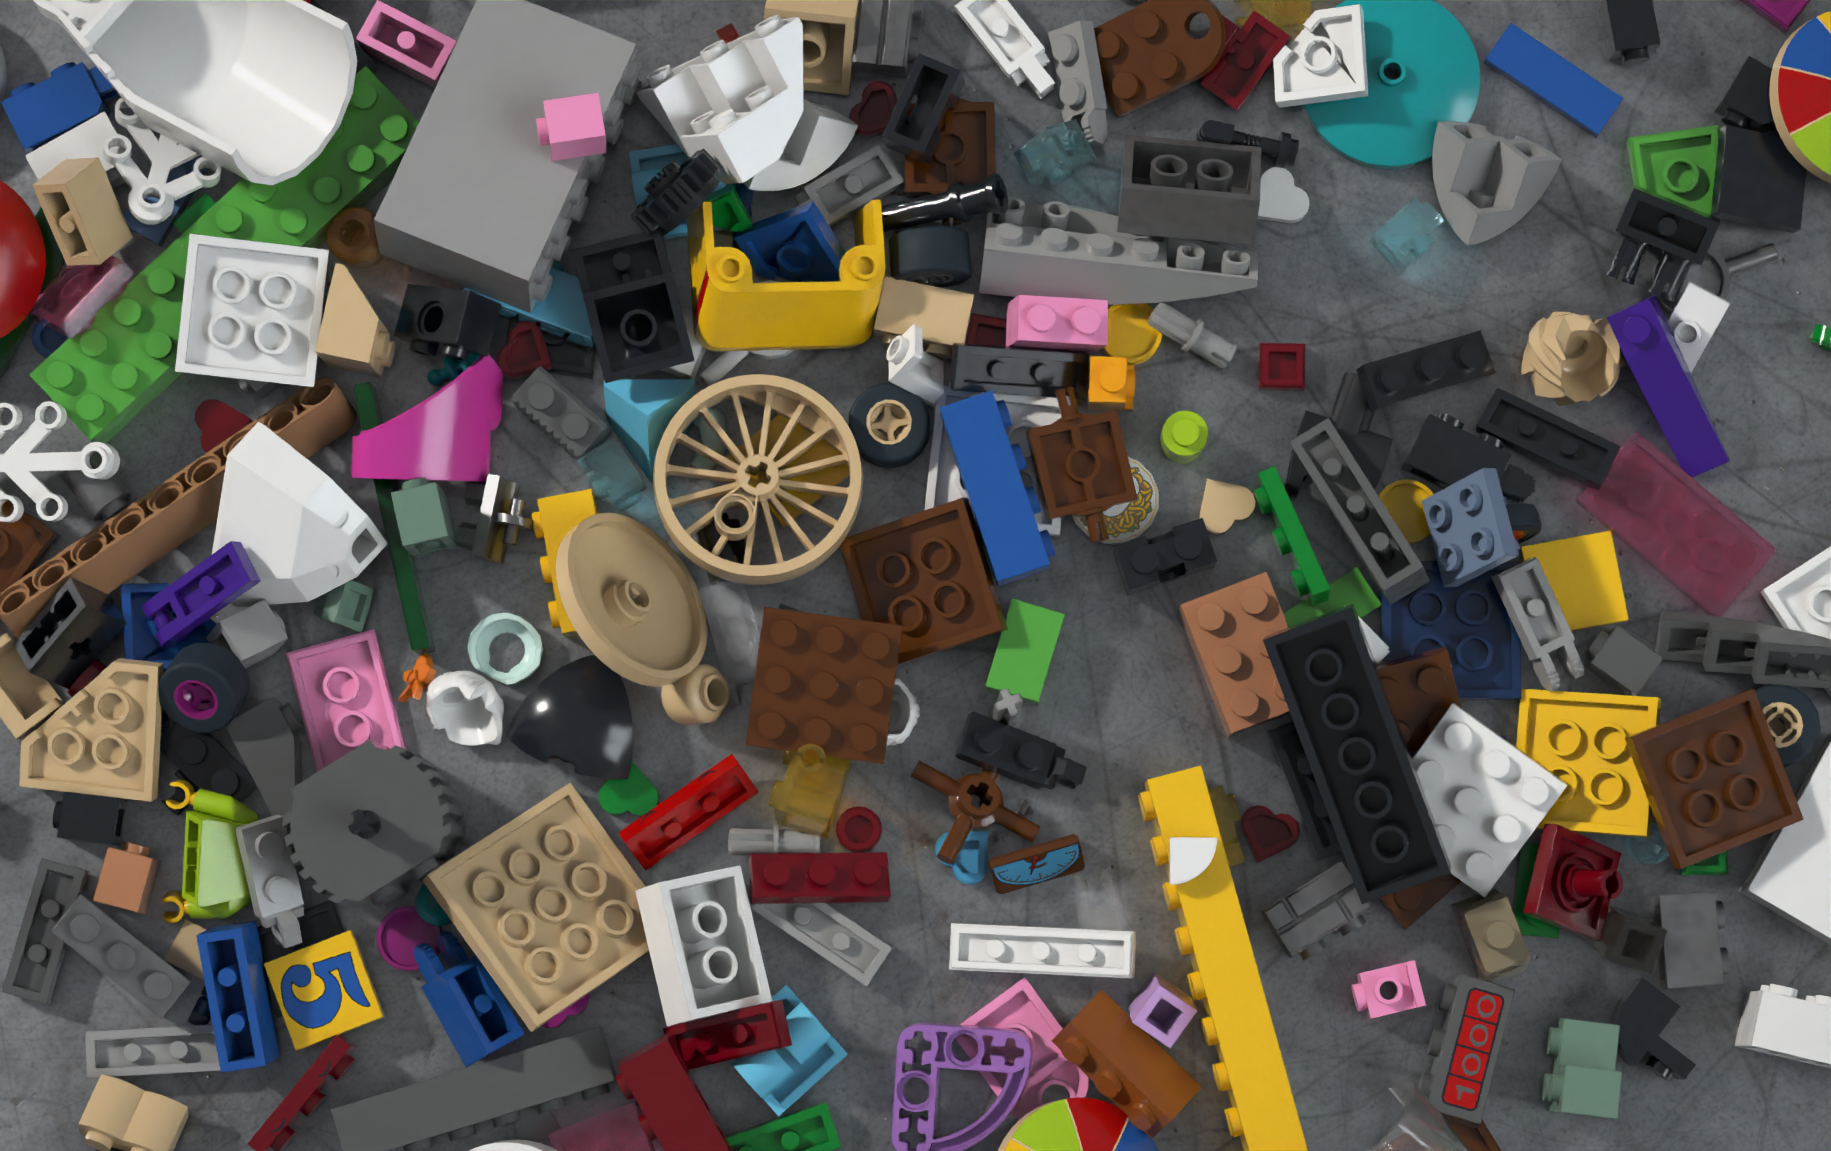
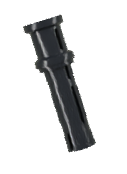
(957, 202)

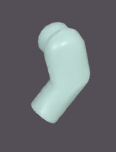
(709, 439)

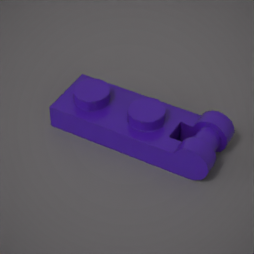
(201, 593)

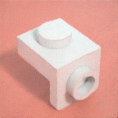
(913, 367)

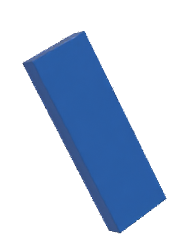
(1553, 80)

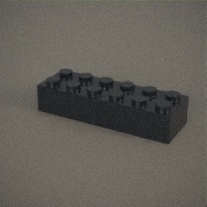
(1357, 754)

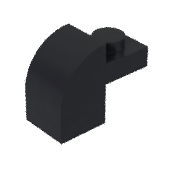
(1642, 1017)

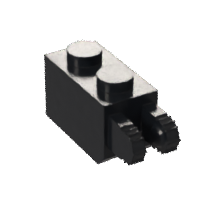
(1448, 454)

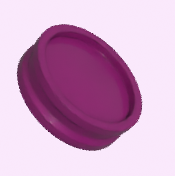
(399, 935)

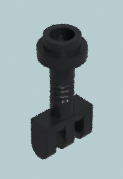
(1282, 150)

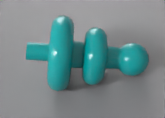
(451, 370)

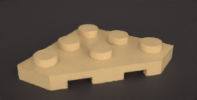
(102, 737)

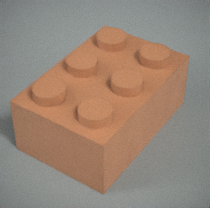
(1230, 649)

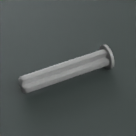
(1007, 709)

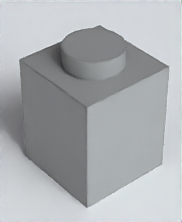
(250, 633)

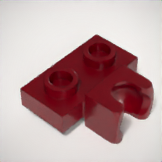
(1245, 59)

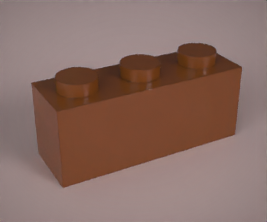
(1126, 1064)

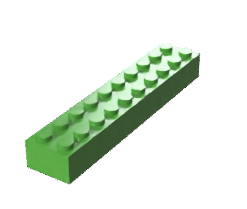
(133, 343)

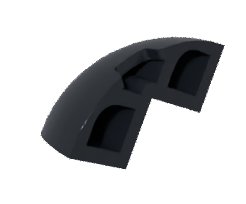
(579, 718)

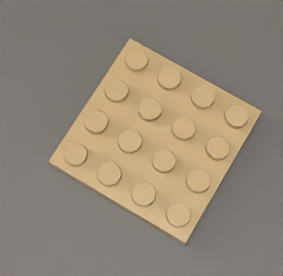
(545, 906)

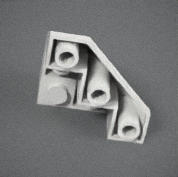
(734, 98)
(291, 522)

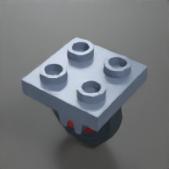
(1476, 526)

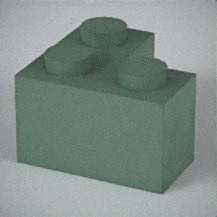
(1583, 1069)

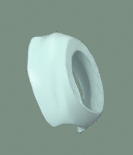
(498, 624)

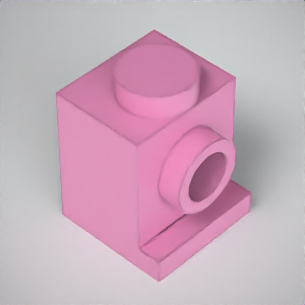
(1407, 984)

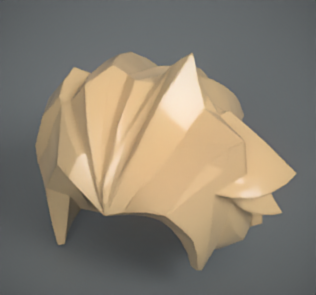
(1572, 358)

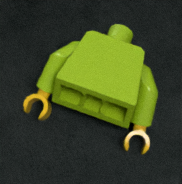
(213, 864)

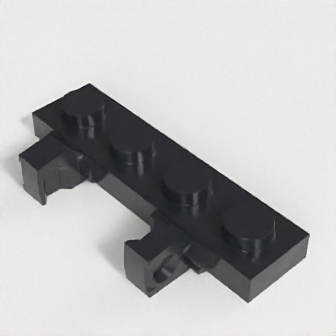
(203, 764)

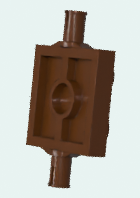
(962, 154)
(1081, 465)

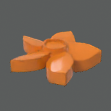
(418, 678)

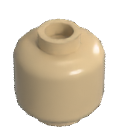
(697, 696)

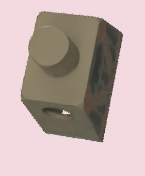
(1492, 936)

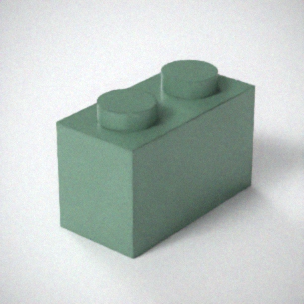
(423, 517)

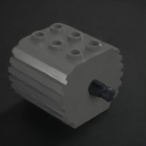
(372, 824)

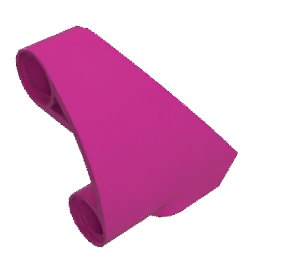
(439, 437)

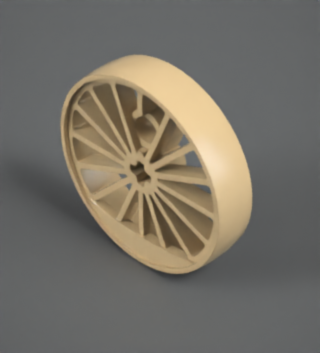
(801, 407)

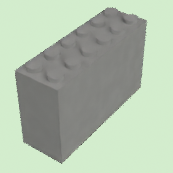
(475, 184)

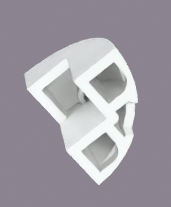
(812, 149)

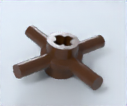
(967, 816)

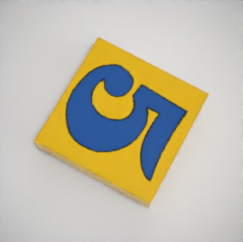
(324, 990)

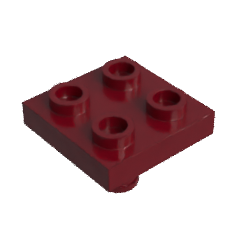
(1573, 882)

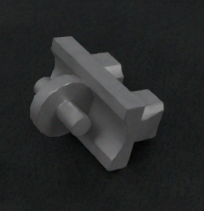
(498, 518)

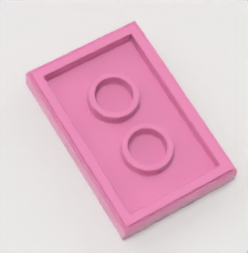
(344, 696)

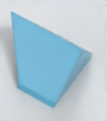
(641, 412)

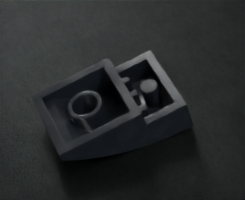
(632, 305)

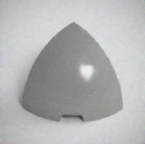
(1487, 180)

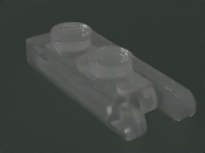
(733, 633)

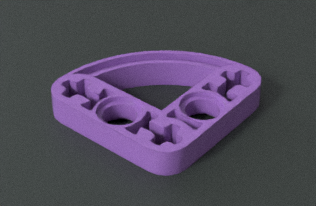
(942, 1056)

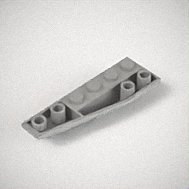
(1081, 255)

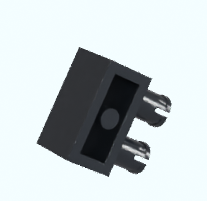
(1665, 224)

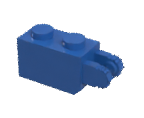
(57, 104)
(466, 1000)

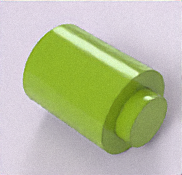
(1183, 437)

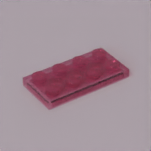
(1677, 526)

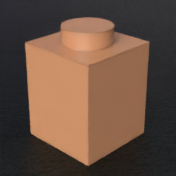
(127, 878)

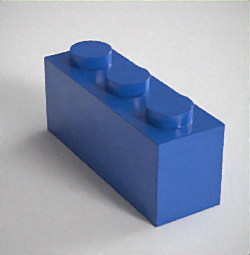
(238, 996)

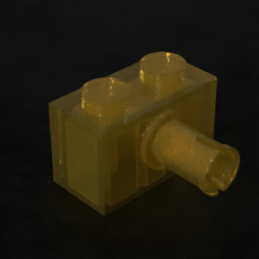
(810, 790)

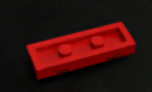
(688, 812)

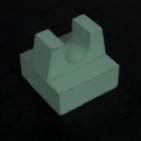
(347, 605)

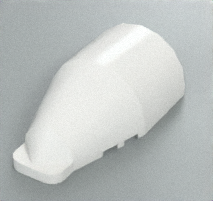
(226, 78)

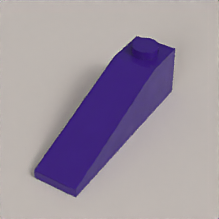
(1668, 385)

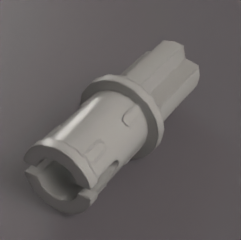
(1192, 335)
(771, 841)

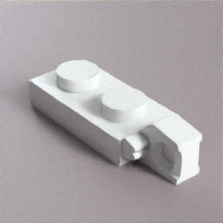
(1008, 42)

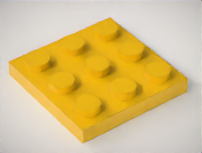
(1585, 746)

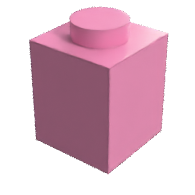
(572, 127)

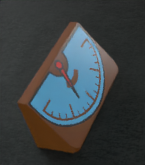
(1037, 864)

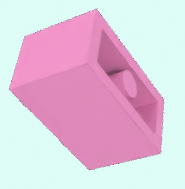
(405, 44)
(1057, 323)

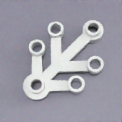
(163, 156)
(20, 462)

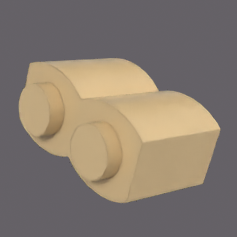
(131, 1118)

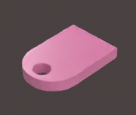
(1025, 1011)

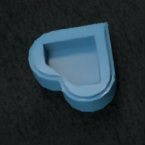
(972, 859)

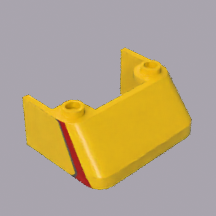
(751, 316)

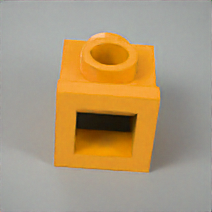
(1110, 384)

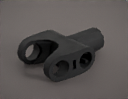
(1352, 421)

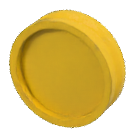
(1131, 334)
(1404, 504)

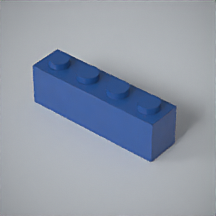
(995, 487)

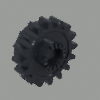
(676, 193)

